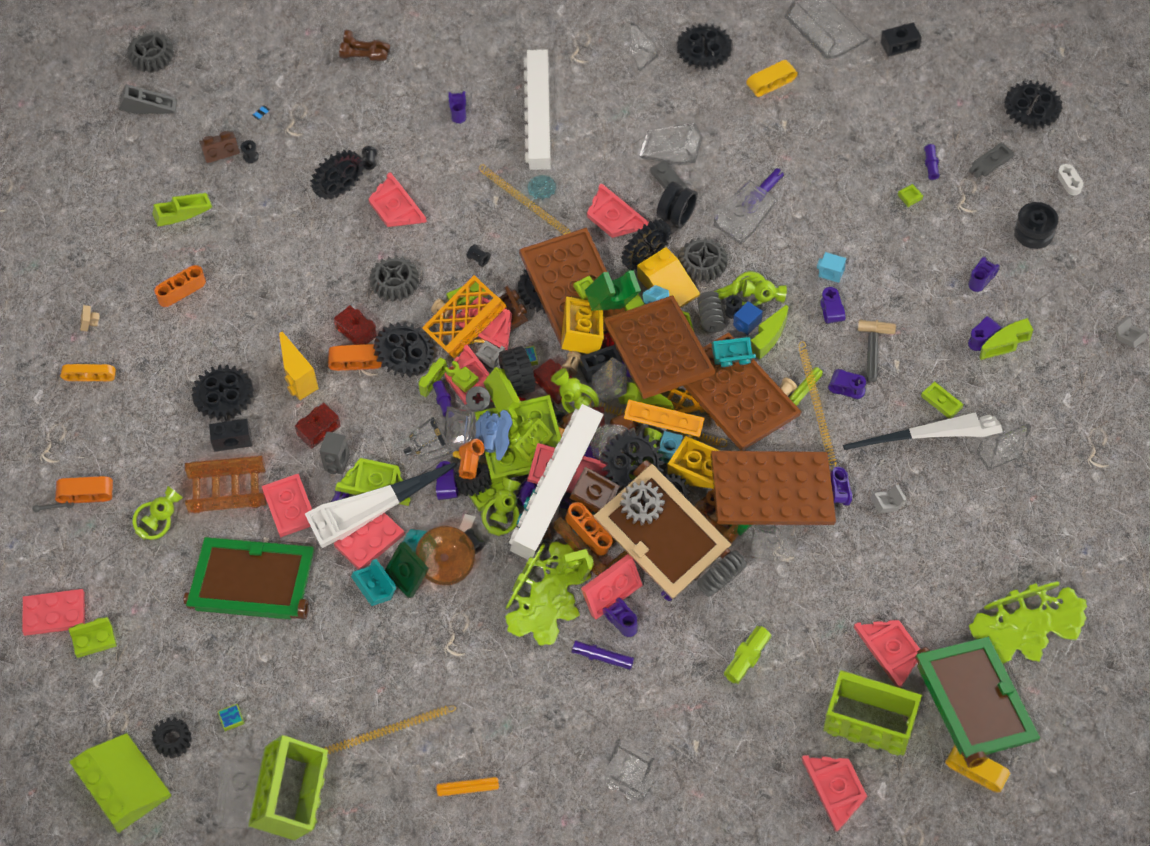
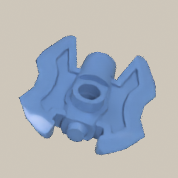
(494, 432)

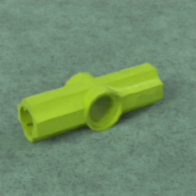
(747, 654)

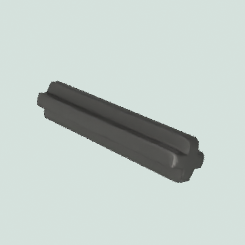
(872, 357)

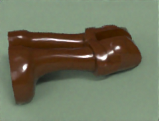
(373, 50)

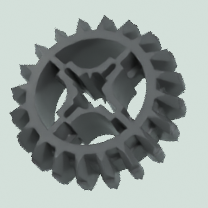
(151, 55)
(713, 263)
(394, 285)
(722, 573)

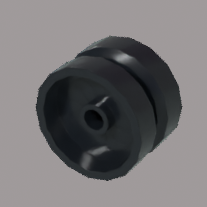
(677, 204)
(1036, 225)

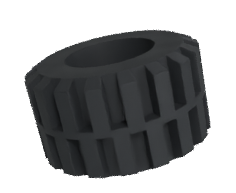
(518, 369)

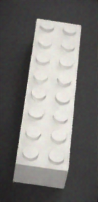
(553, 486)

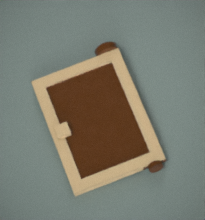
(674, 545)

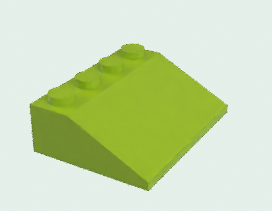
(120, 780)

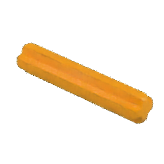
(467, 786)

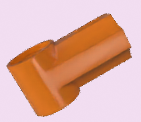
(469, 456)

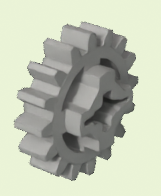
(650, 502)

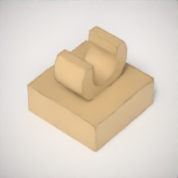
(88, 318)

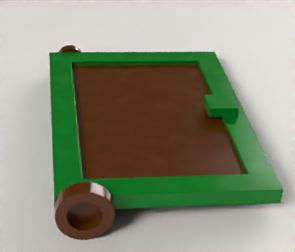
(251, 579)
(976, 699)

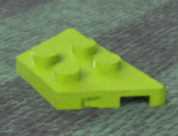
(369, 476)

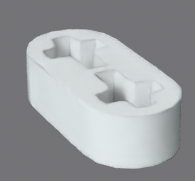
(1073, 178)

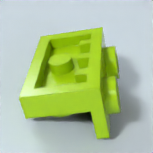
(526, 439)
(576, 562)
(92, 637)

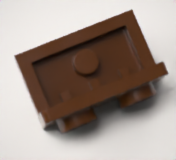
(219, 146)
(518, 310)

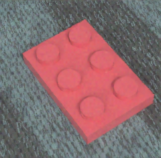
(288, 504)
(370, 541)
(615, 582)
(53, 611)

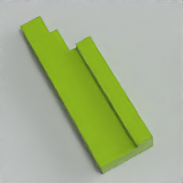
(503, 394)

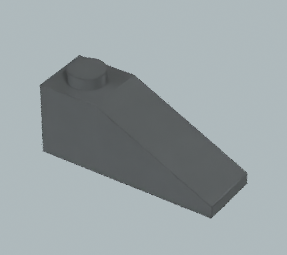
(144, 101)

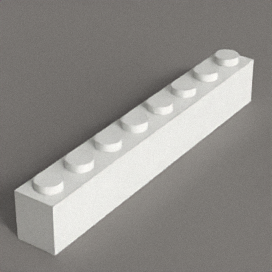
(538, 110)

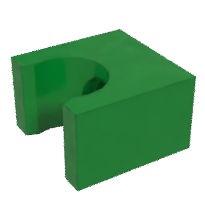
(612, 294)

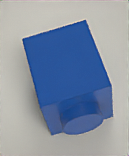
(747, 318)

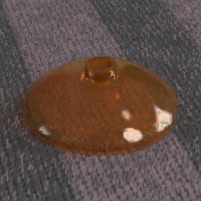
(452, 543)

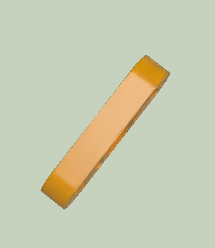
(88, 372)

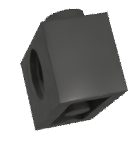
(334, 453)

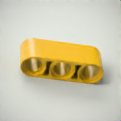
(771, 78)
(987, 774)

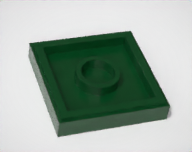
(406, 569)

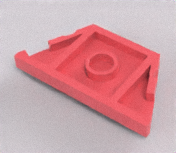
(395, 205)
(614, 214)
(497, 331)
(471, 361)
(891, 648)
(836, 786)

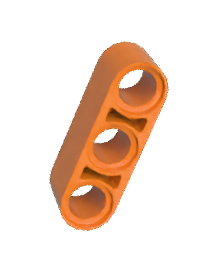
(180, 286)
(352, 357)
(84, 489)
(586, 519)

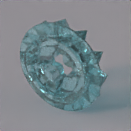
(538, 182)

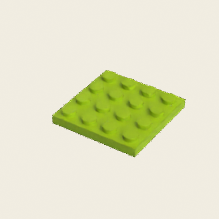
(511, 463)

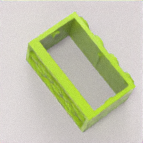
(876, 695)
(269, 782)

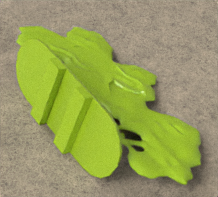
(547, 600)
(1028, 628)

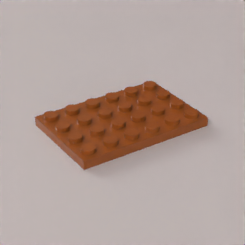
(557, 266)
(658, 347)
(743, 400)
(772, 488)

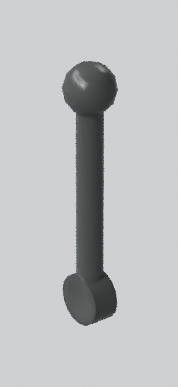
(36, 508)

